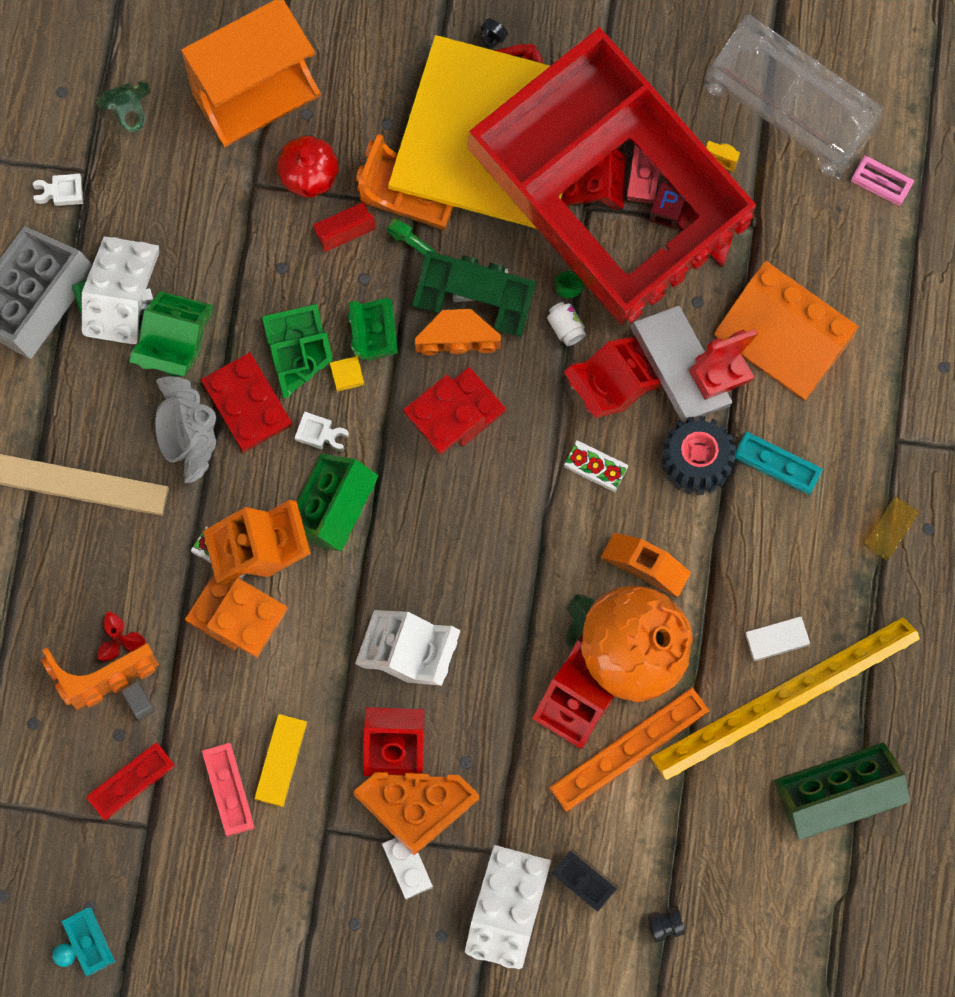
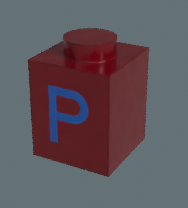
(667, 207)

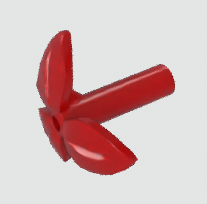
(114, 628)

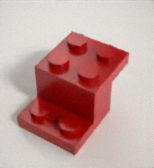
(613, 377)
(454, 410)
(573, 701)

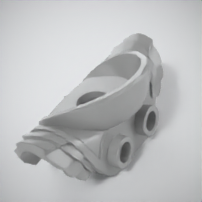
(184, 427)

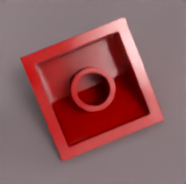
(393, 741)

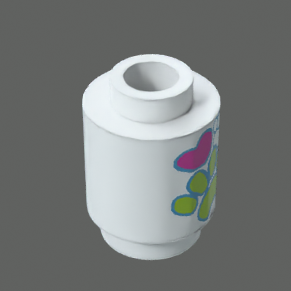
(566, 323)

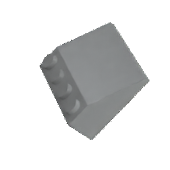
(36, 288)

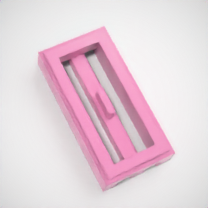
(877, 189)

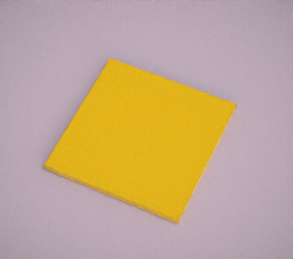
(454, 95)

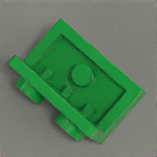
(373, 329)

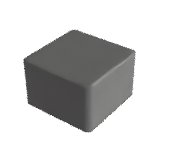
(138, 701)

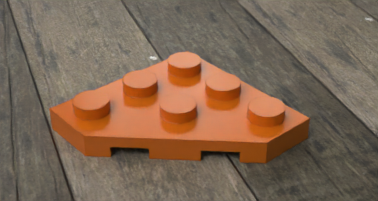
(416, 804)

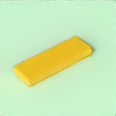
(280, 760)

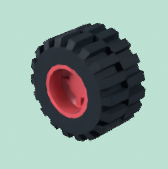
(698, 455)

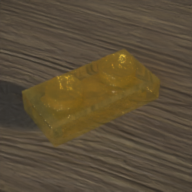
(891, 528)

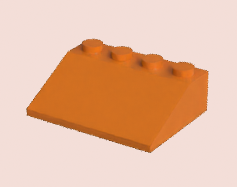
(795, 330)

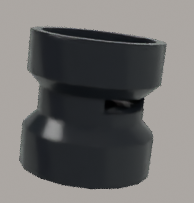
(666, 924)

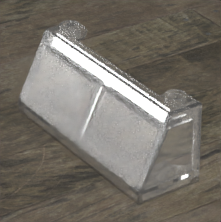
(795, 94)

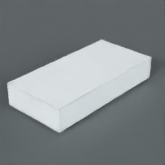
(777, 639)

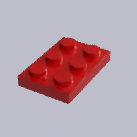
(246, 402)

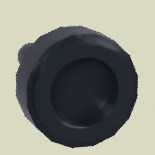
(493, 30)

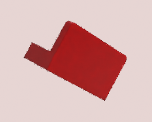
(344, 226)

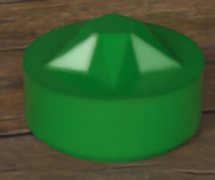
(568, 284)

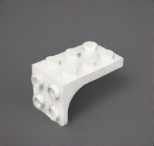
(116, 289)
(507, 907)

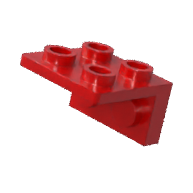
(601, 184)
(723, 365)

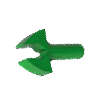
(401, 231)

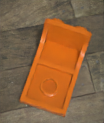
(374, 190)
(113, 677)

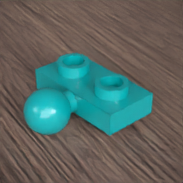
(86, 943)

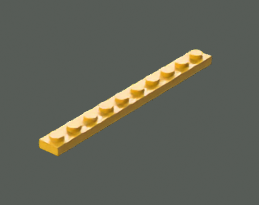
(785, 698)

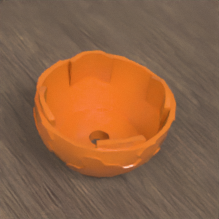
(623, 645)

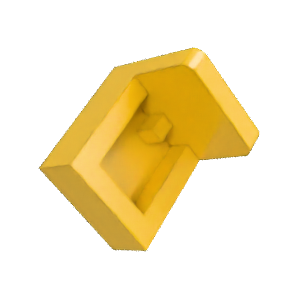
(725, 154)

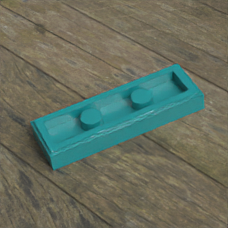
(778, 463)

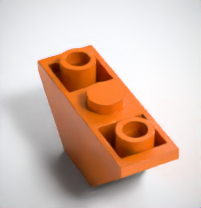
(457, 333)
(646, 563)

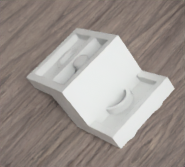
(408, 647)

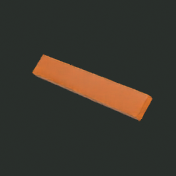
(629, 750)

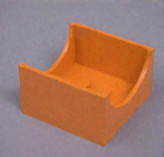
(251, 72)

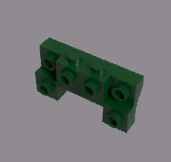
(479, 283)

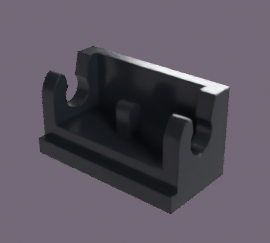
(585, 880)

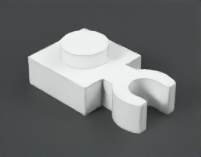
(64, 190)
(316, 431)

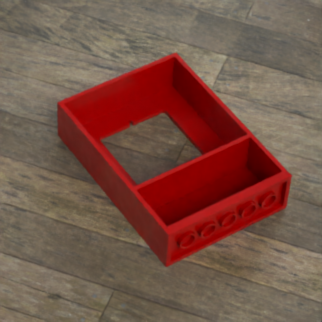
(569, 125)

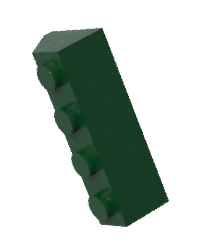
(842, 791)

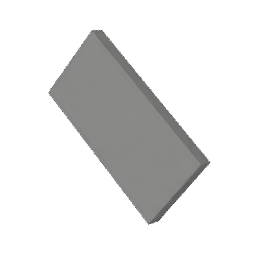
(672, 353)

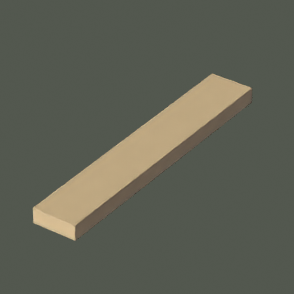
(83, 485)

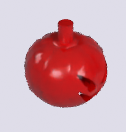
(307, 166)

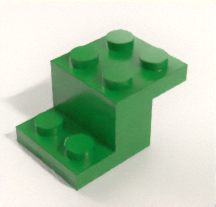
(171, 334)

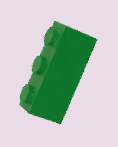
(334, 499)

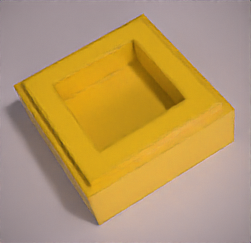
(347, 373)

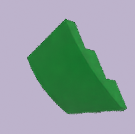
(296, 346)

